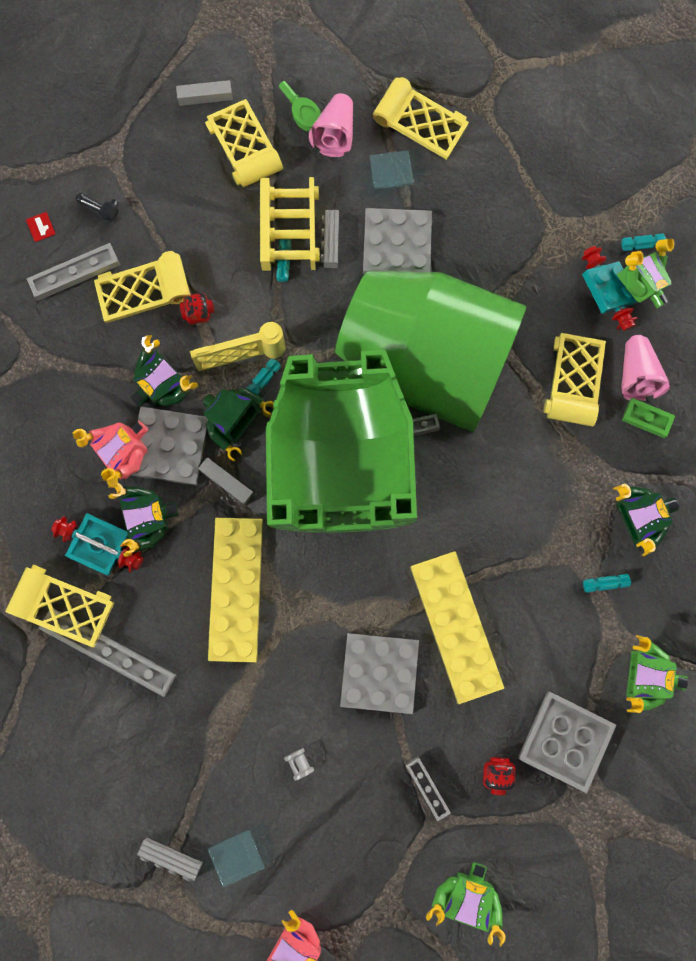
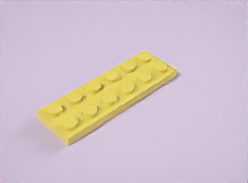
(235, 590)
(457, 628)

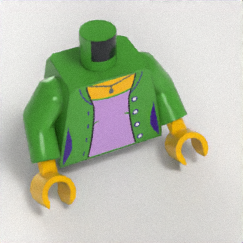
(647, 275)
(651, 677)
(469, 902)

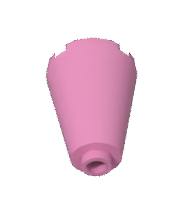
(334, 127)
(642, 371)

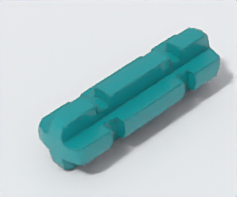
(641, 242)
(283, 265)
(264, 376)
(607, 583)

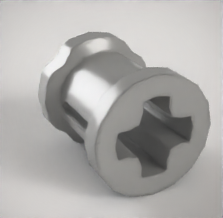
(299, 764)

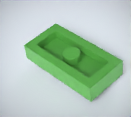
(648, 418)

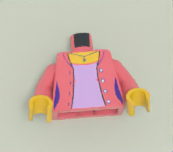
(117, 447)
(296, 942)

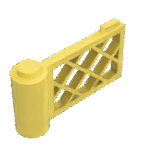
(398, 100)
(255, 163)
(170, 278)
(268, 342)
(566, 405)
(34, 588)

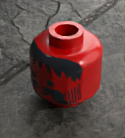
(196, 308)
(499, 775)

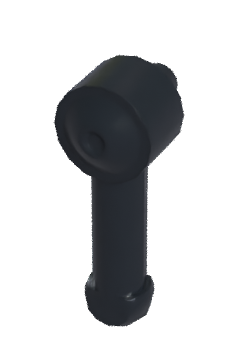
(107, 210)

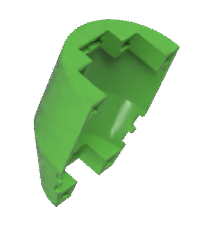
(439, 337)
(340, 448)

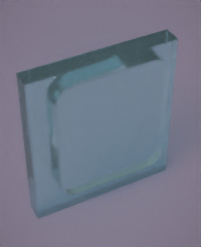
(391, 170)
(236, 858)

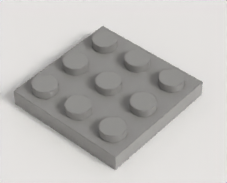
(397, 240)
(173, 445)
(379, 673)
(567, 741)

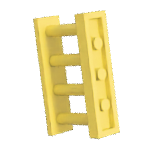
(269, 214)

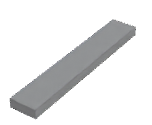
(116, 656)

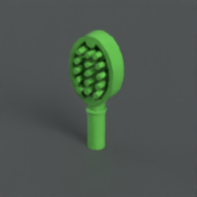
(303, 109)

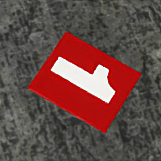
(40, 226)

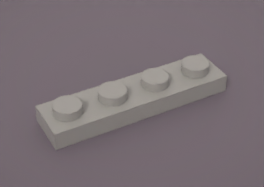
(73, 271)

